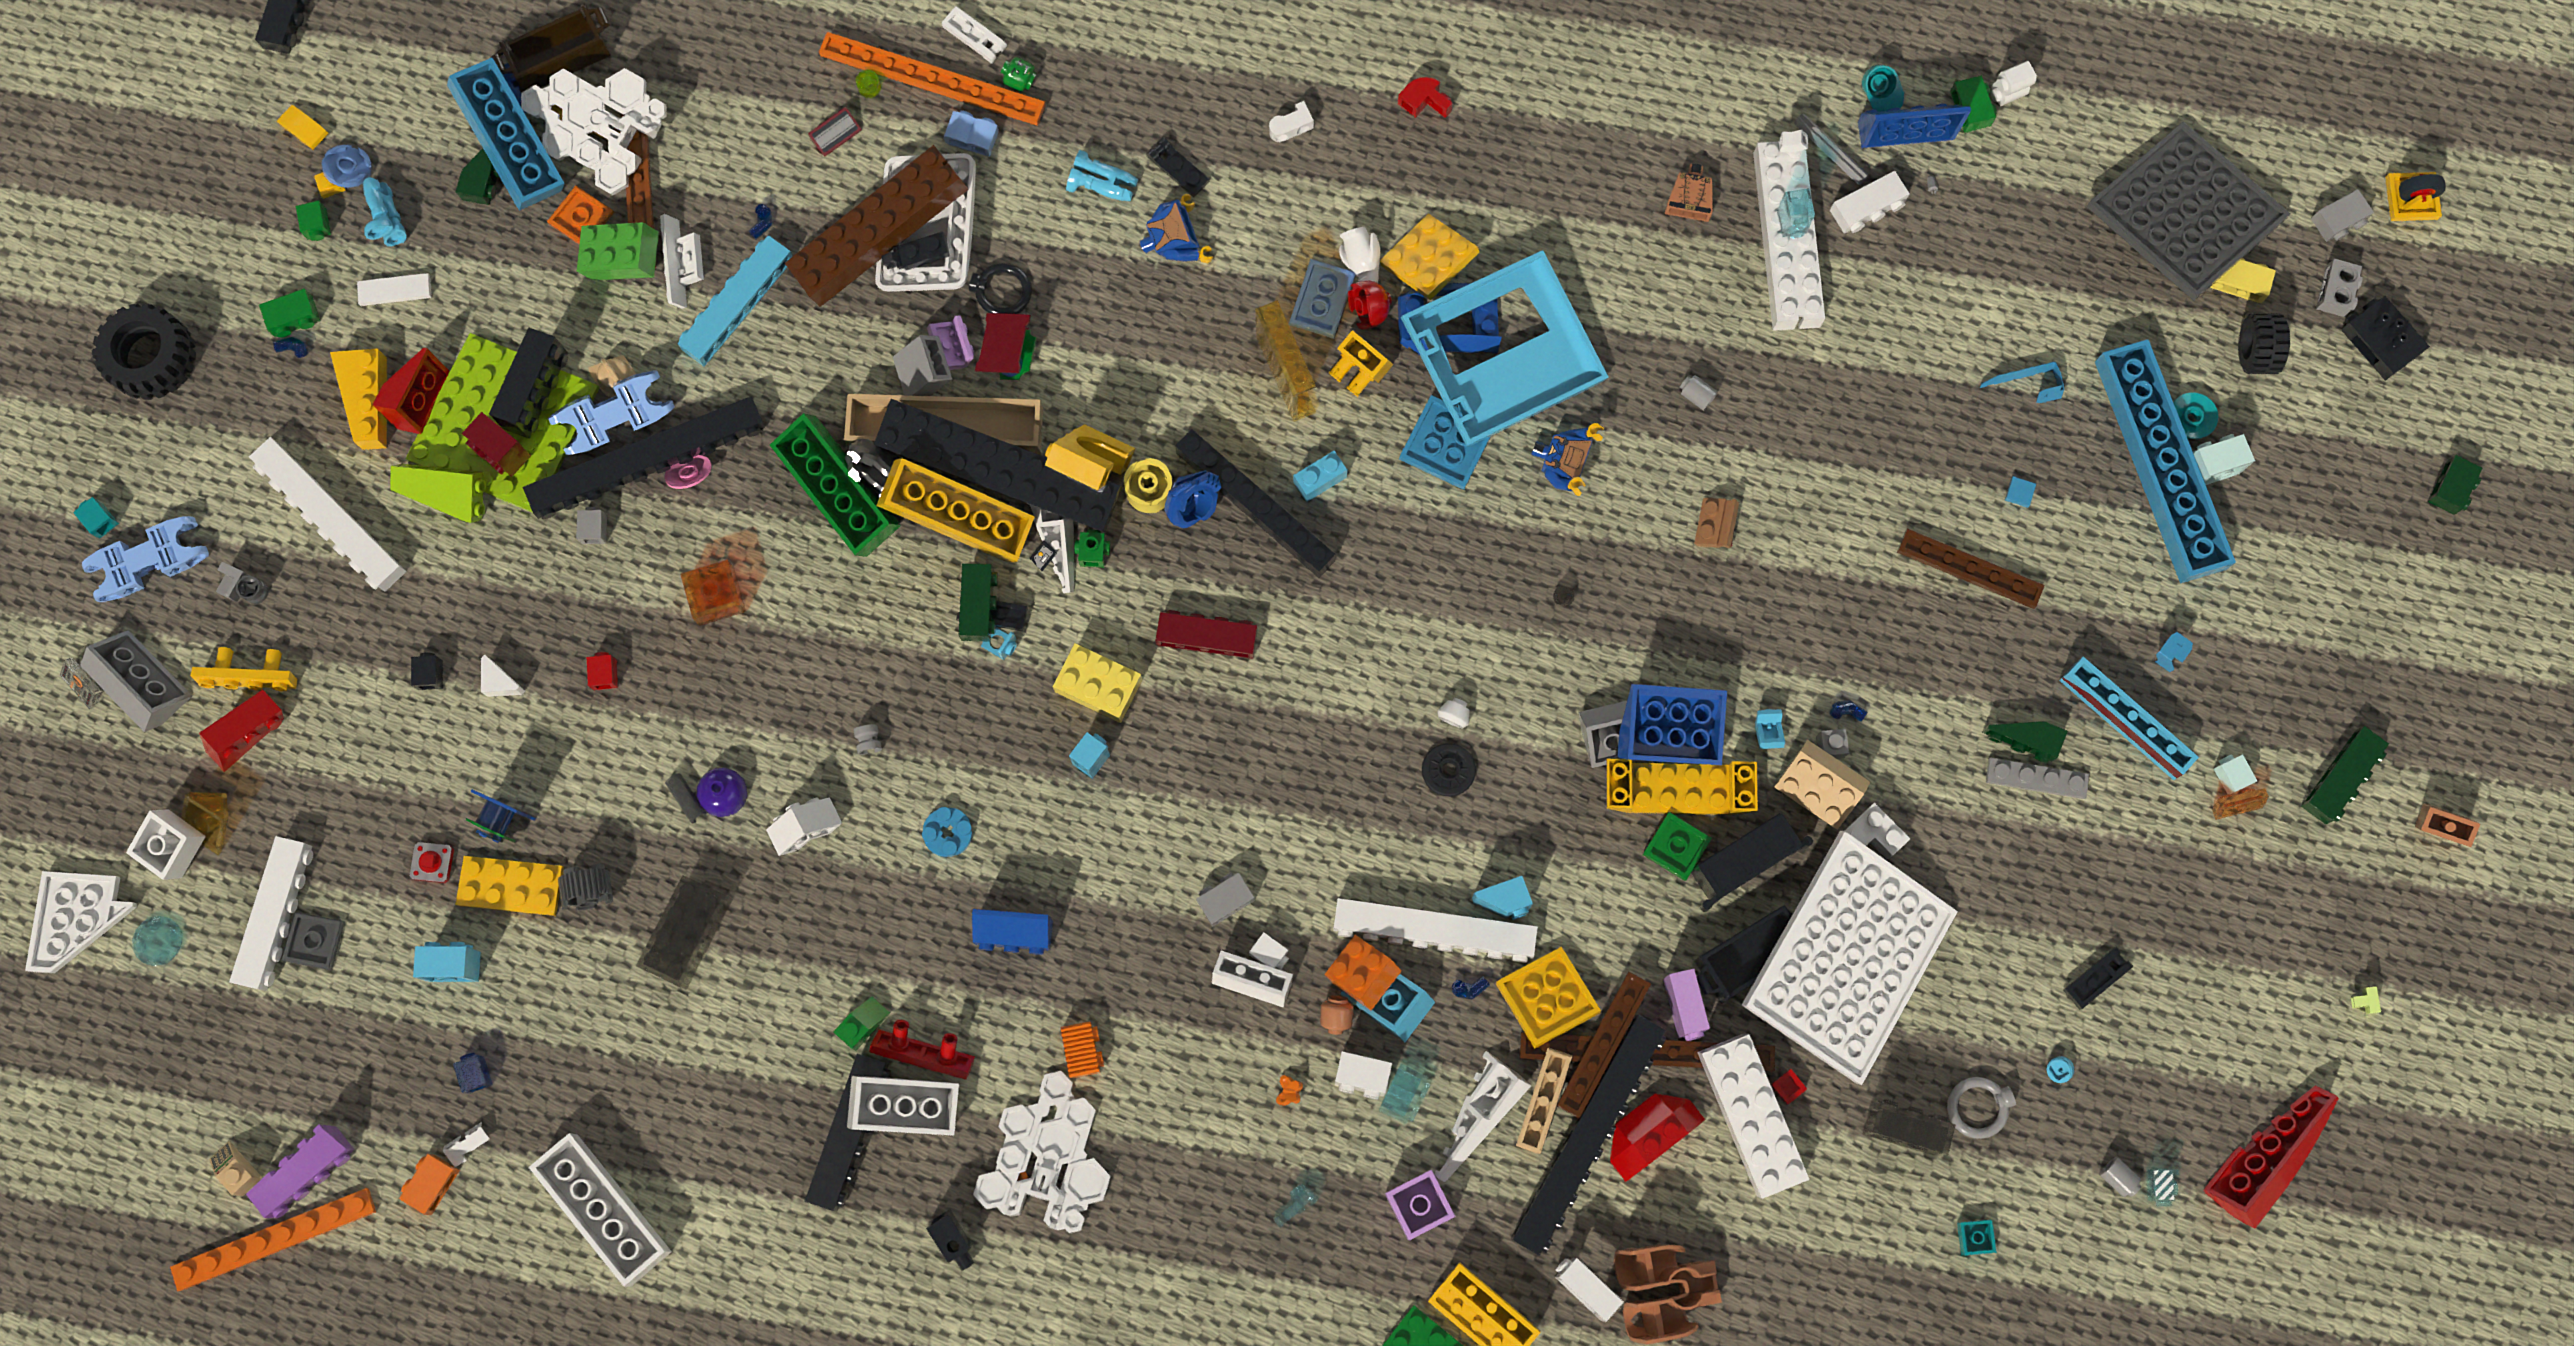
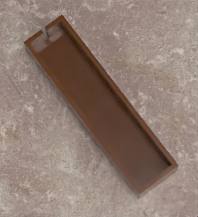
(876, 226)

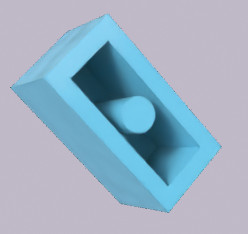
(1320, 476)
(1090, 754)

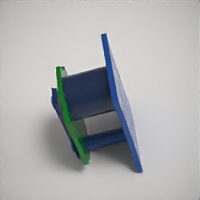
(495, 818)

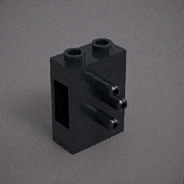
(2384, 337)

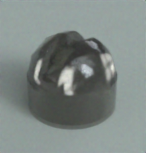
(1558, 594)

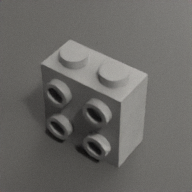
(922, 366)

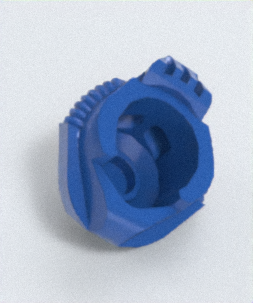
(1192, 498)

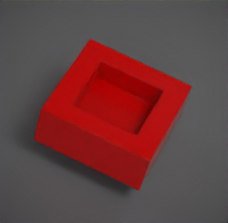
(1788, 1087)

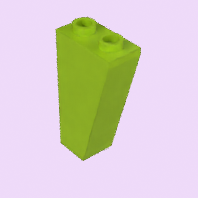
(444, 489)

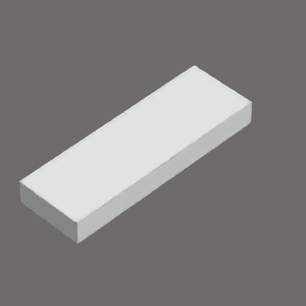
(394, 289)

